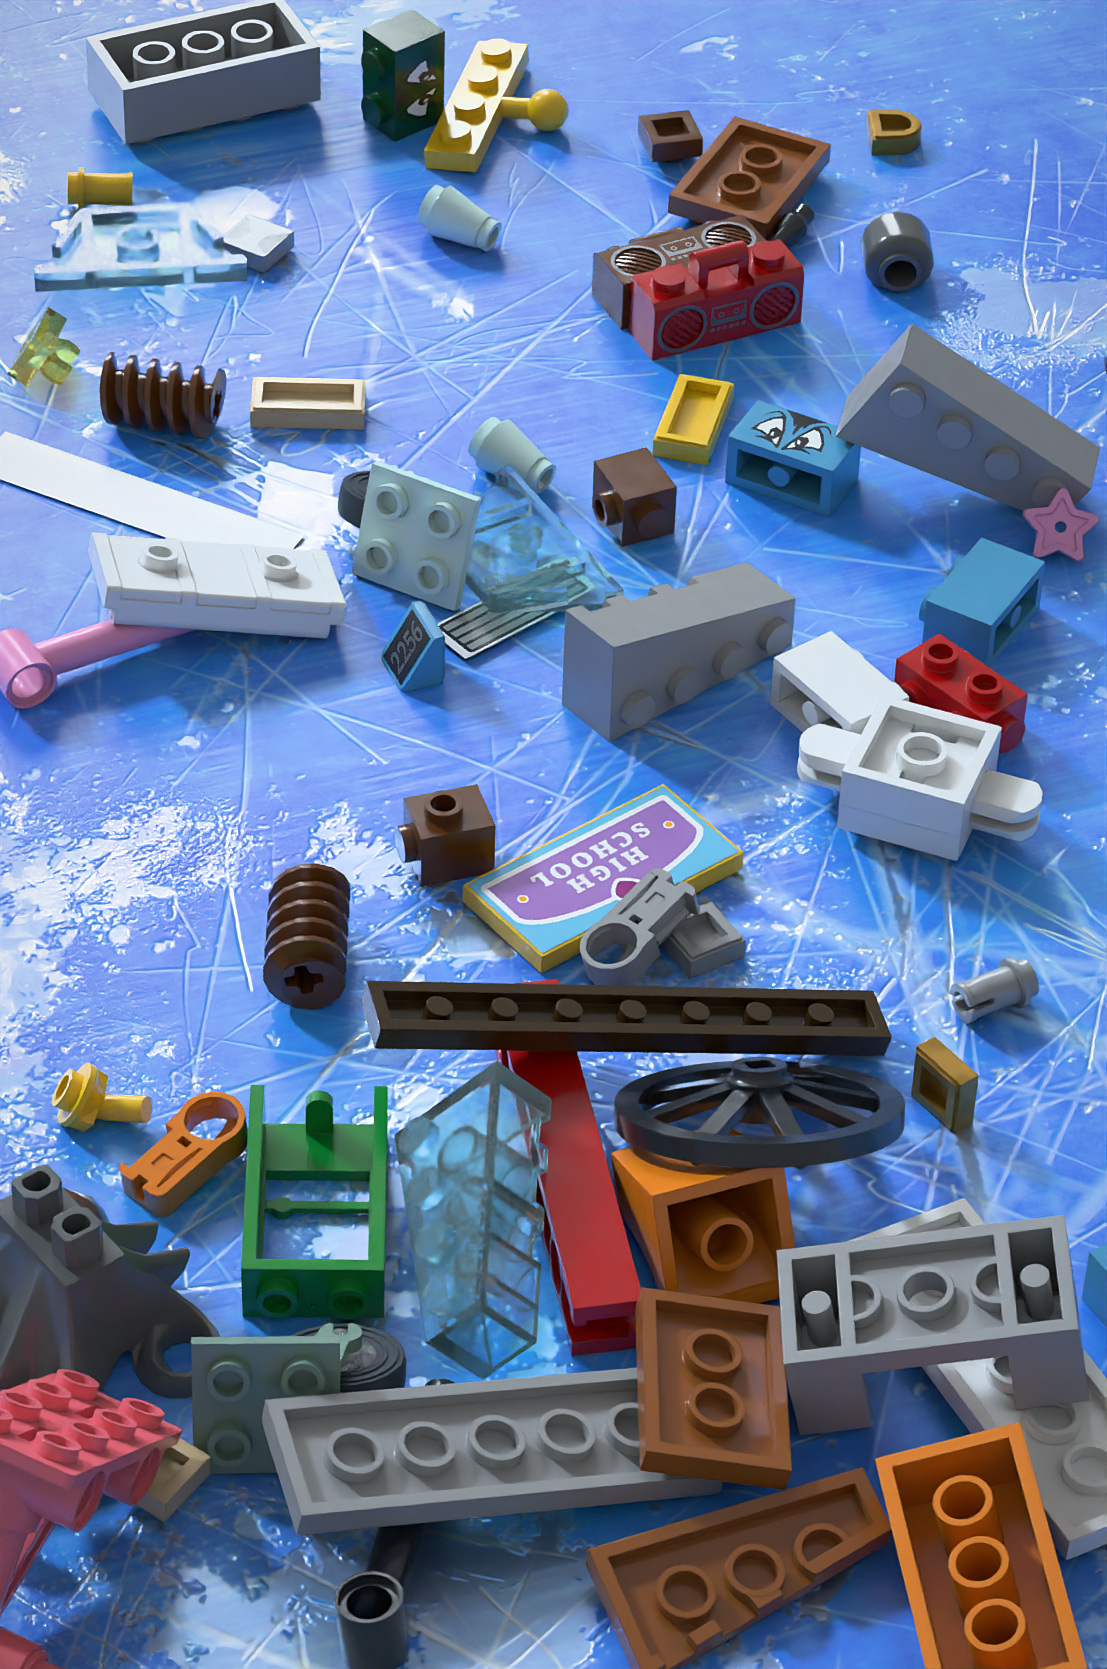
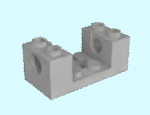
(1004, 1296)

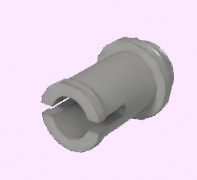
(1007, 985)

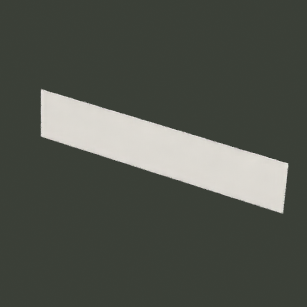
(131, 497)

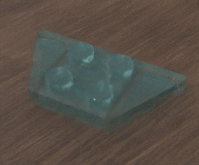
(137, 249)
(528, 556)

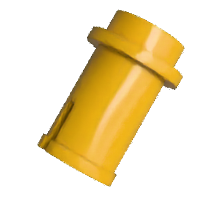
(99, 188)

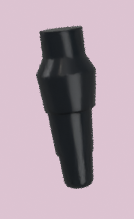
(793, 225)

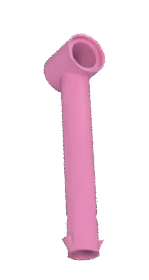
(31, 669)

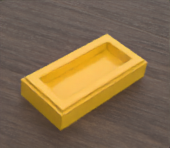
(693, 419)

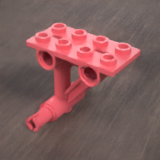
(57, 1459)

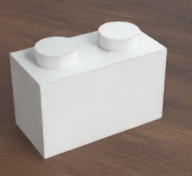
(828, 685)

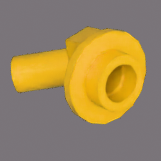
(83, 1099)

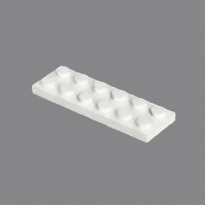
(1062, 1440)

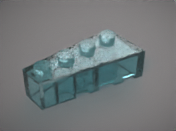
(475, 1217)

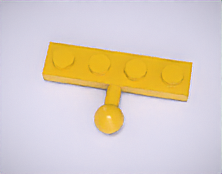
(481, 102)

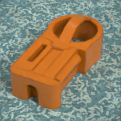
(182, 1161)

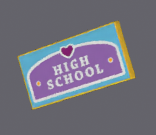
(570, 883)

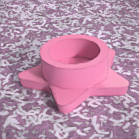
(1048, 539)

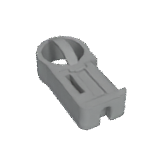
(643, 922)

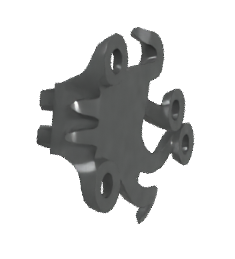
(87, 1290)

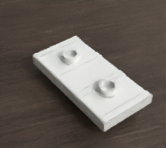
(216, 586)

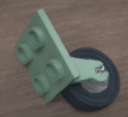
(240, 1373)

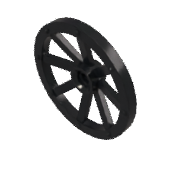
(759, 1093)

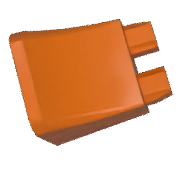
(706, 1224)

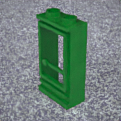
(314, 1153)

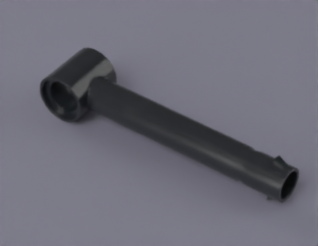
(372, 1602)

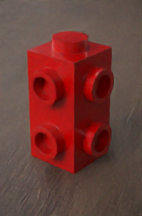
(956, 682)

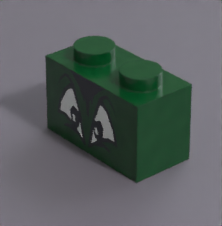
(403, 74)

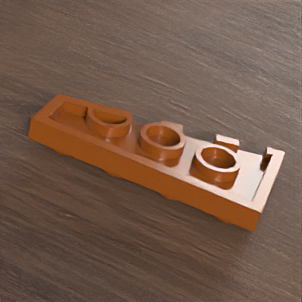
(723, 1571)

